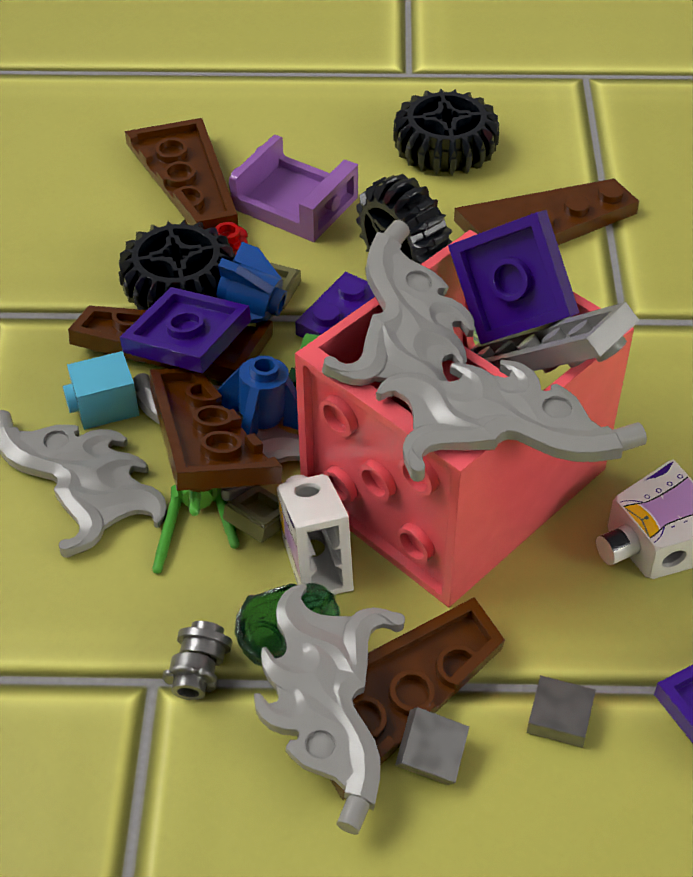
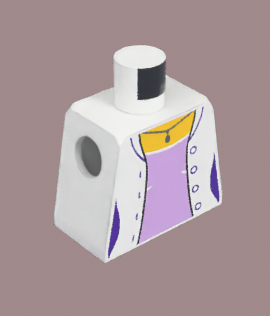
(314, 511)
(652, 523)

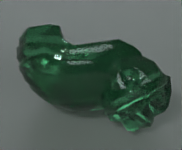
(257, 621)

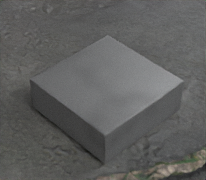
(561, 711)
(432, 746)

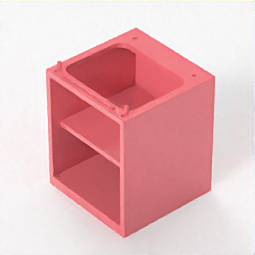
(471, 502)

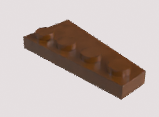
(185, 169)
(570, 209)
(102, 326)
(206, 438)
(423, 671)

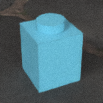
(101, 390)

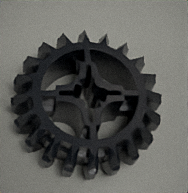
(446, 131)
(405, 201)
(172, 257)

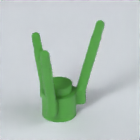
(195, 502)

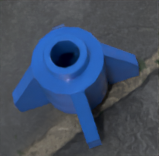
(252, 282)
(261, 394)

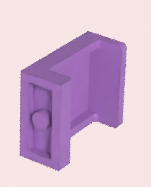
(292, 192)

